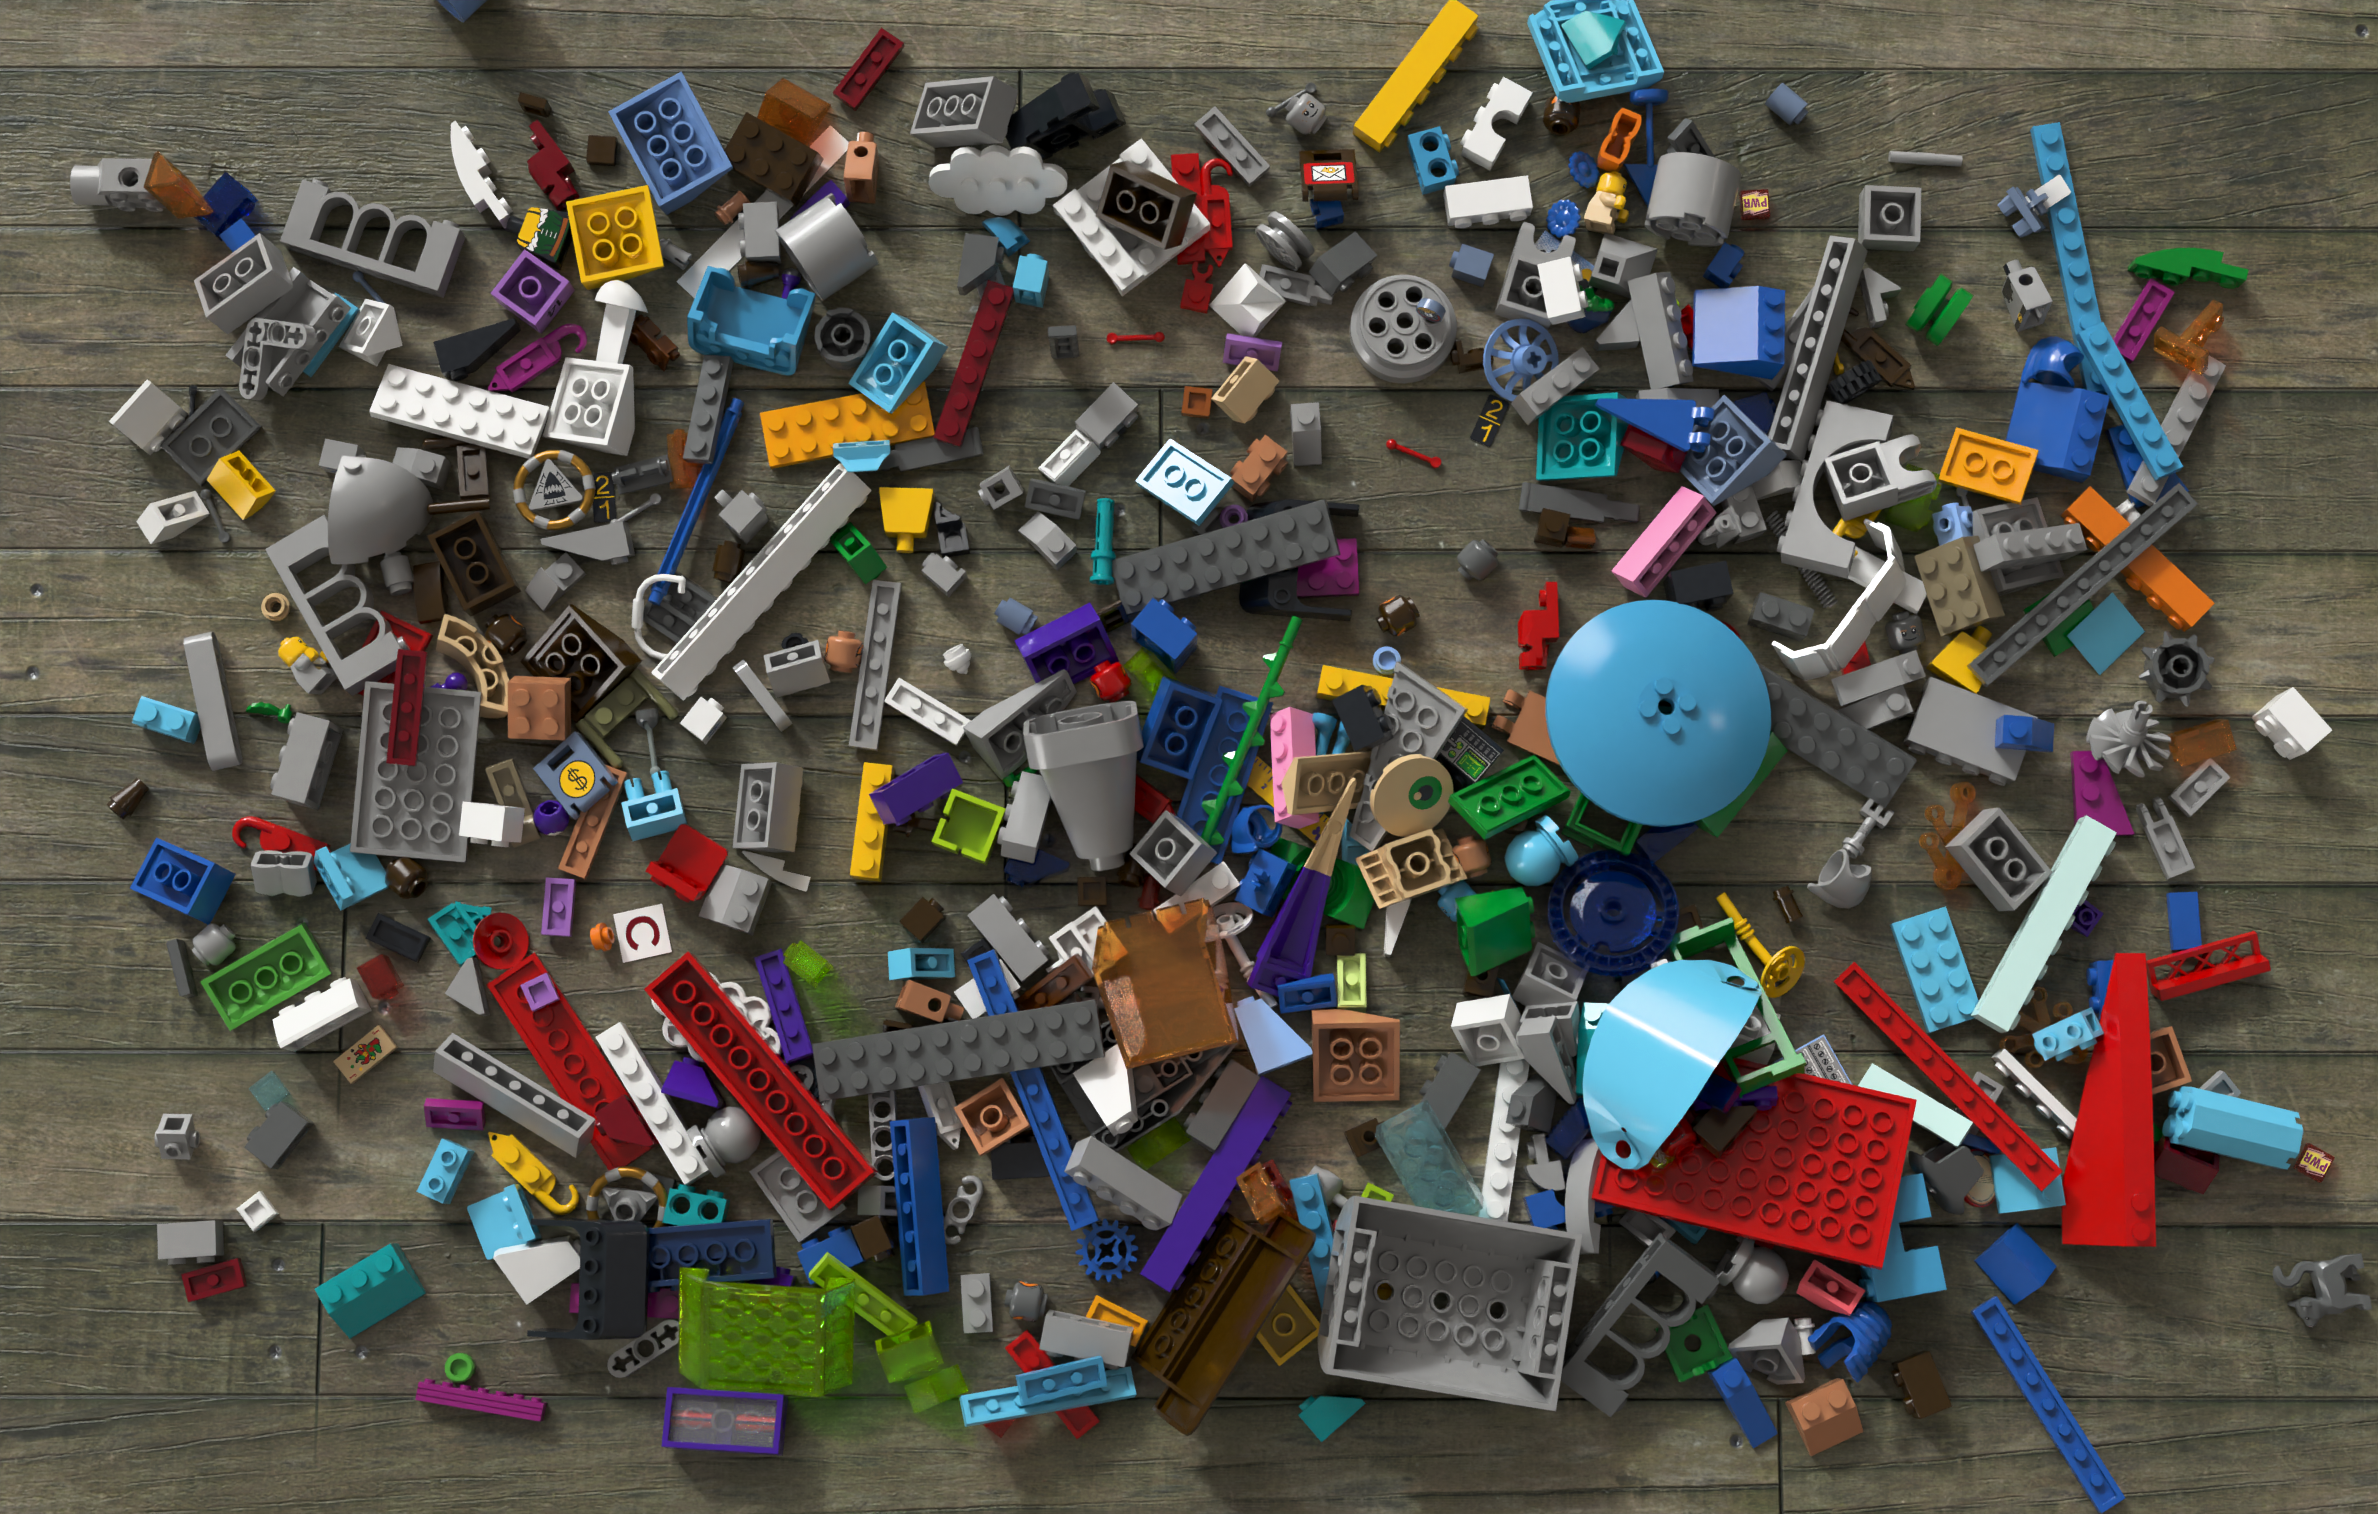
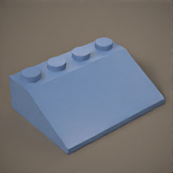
(671, 142)

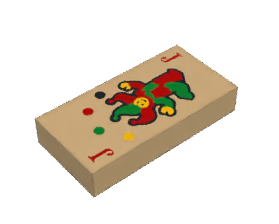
(365, 1054)

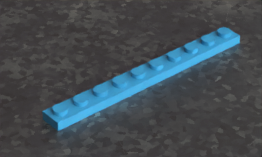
(2068, 243)

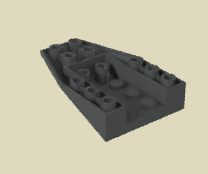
(1160, 1090)

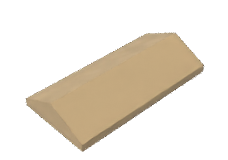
(1319, 781)

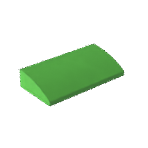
(266, 976)

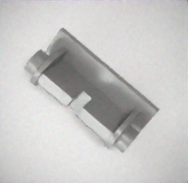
(1721, 529)

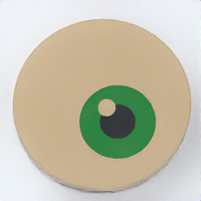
(1411, 795)

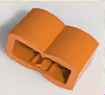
(1619, 139)

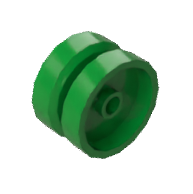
(1938, 309)

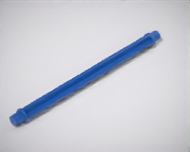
(696, 502)

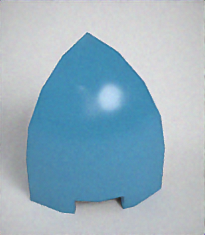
(1009, 234)

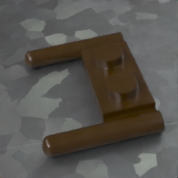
(472, 476)

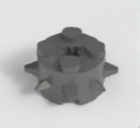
(2177, 653)

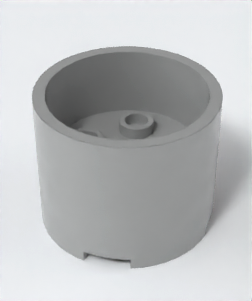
(1693, 198)
(826, 247)

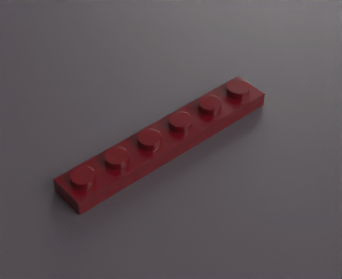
(974, 363)

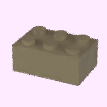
(1957, 588)

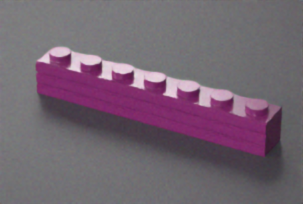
(481, 1400)

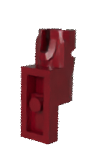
(551, 168)

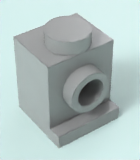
(1009, 480)
(943, 573)

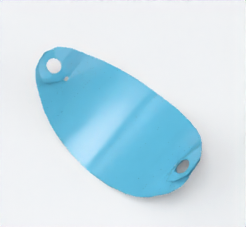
(1659, 1051)

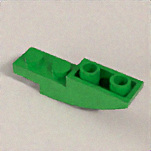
(2178, 264)

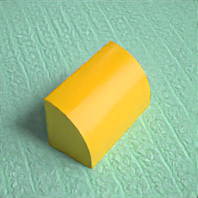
(240, 484)

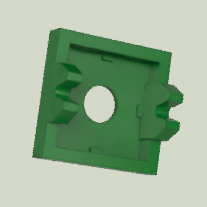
(1712, 1349)

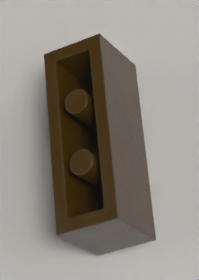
(875, 1238)

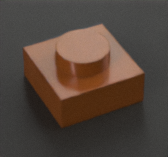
(1197, 402)

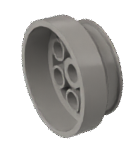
(1412, 363)

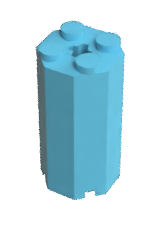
(2233, 1127)

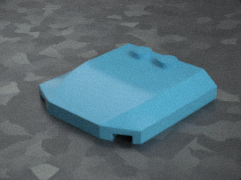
(1630, 70)

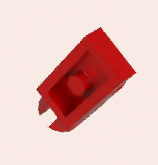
(1537, 628)

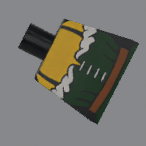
(543, 234)

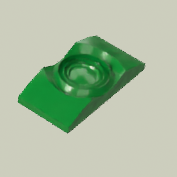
(1348, 892)

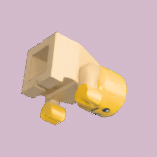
(1604, 205)

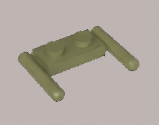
(617, 708)

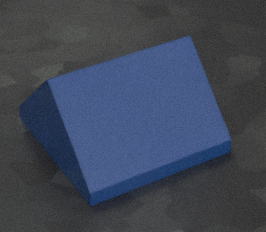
(2016, 1264)

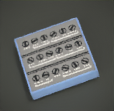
(1821, 1060)

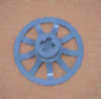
(1524, 359)

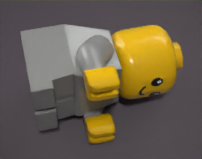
(306, 666)

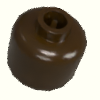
(406, 878)

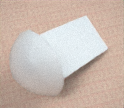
(618, 319)

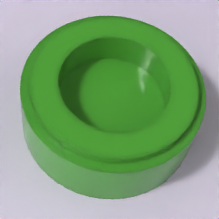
(460, 1367)

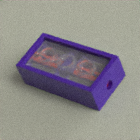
(725, 1421)

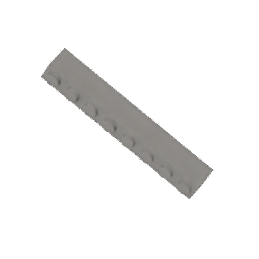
(1817, 345)

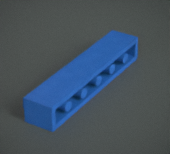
(919, 1206)

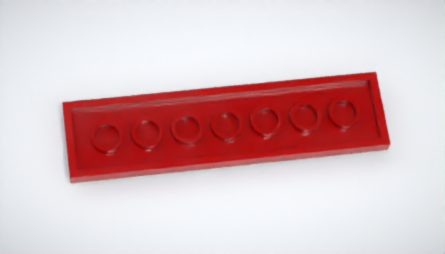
(566, 1055)

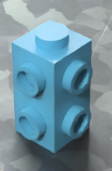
(2066, 1034)

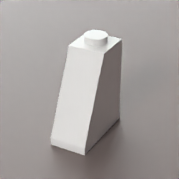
(1110, 1090)
(539, 1264)

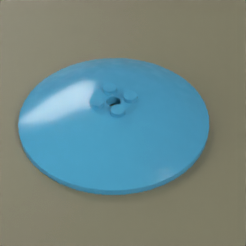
(1620, 744)

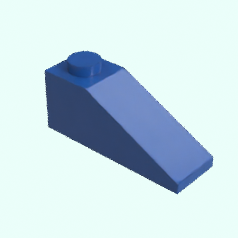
(1743, 1401)

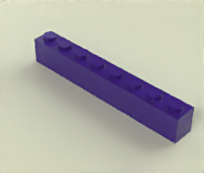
(1215, 1184)

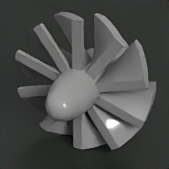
(2124, 737)

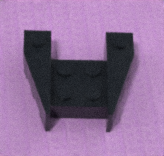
(1064, 117)

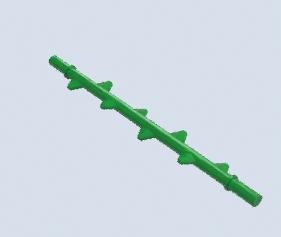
(1251, 736)

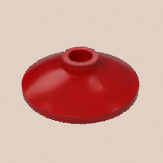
(512, 936)

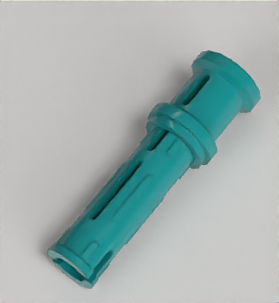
(1103, 553)

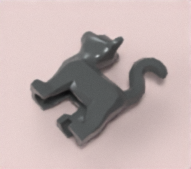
(2329, 1285)

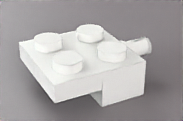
(1077, 938)

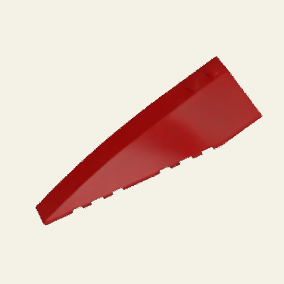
(2112, 1146)

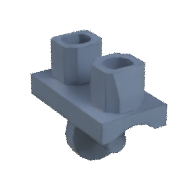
(2016, 200)

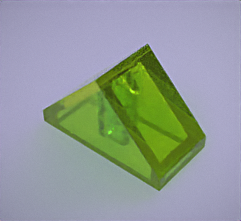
(1158, 1144)
(936, 1388)

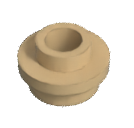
(268, 603)

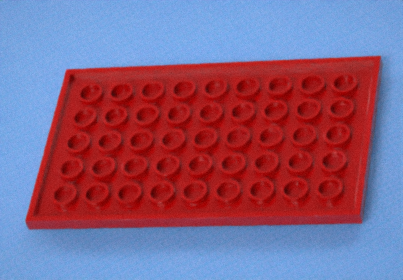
(1800, 1176)

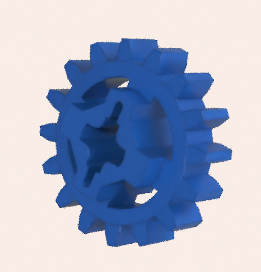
(1117, 1259)

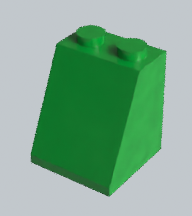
(1494, 928)

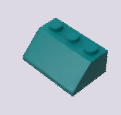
(370, 1290)

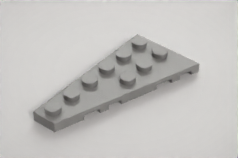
(1421, 725)

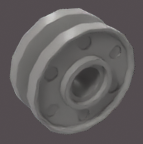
(1284, 241)

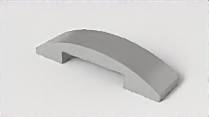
(1578, 1195)

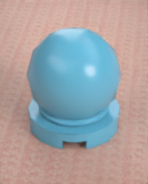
(1537, 855)

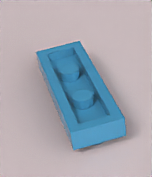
(1061, 1380)

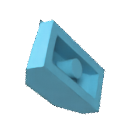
(861, 455)

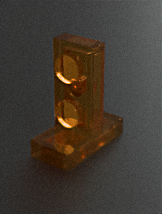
(2188, 347)
(1263, 1195)

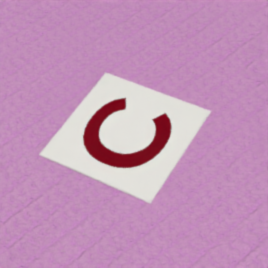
(642, 933)

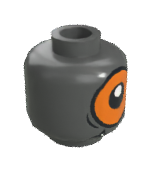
(1026, 1301)

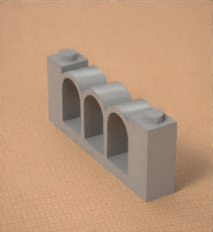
(310, 214)
(370, 662)

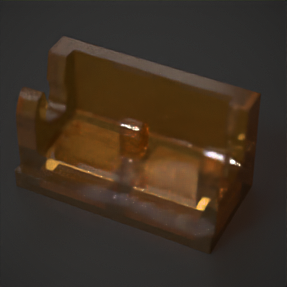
(2201, 742)

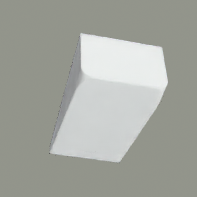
(1394, 919)

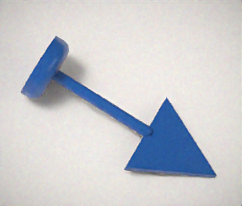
(1644, 174)

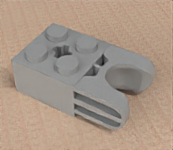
(1524, 274)
(1874, 477)

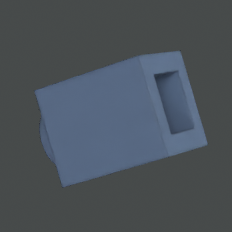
(1471, 265)

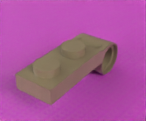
(511, 792)

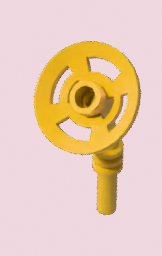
(1773, 965)

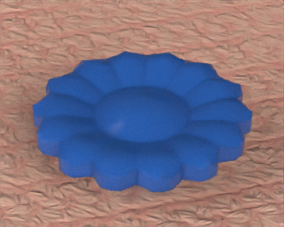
(1584, 169)
(1563, 218)

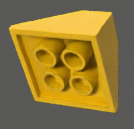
(615, 236)

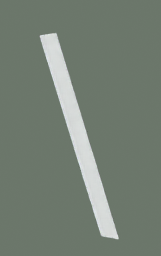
(726, 249)

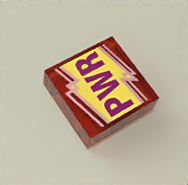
(1754, 204)
(2313, 1162)

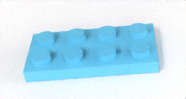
(1935, 969)

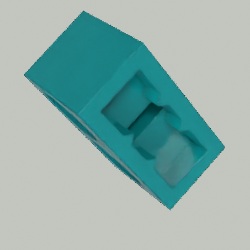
(698, 1202)

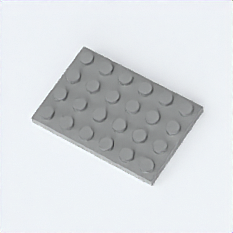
(419, 806)

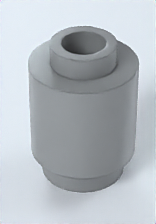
(397, 574)

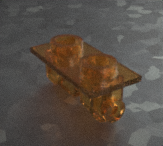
(683, 473)

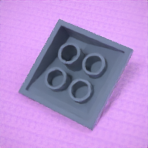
(1736, 454)

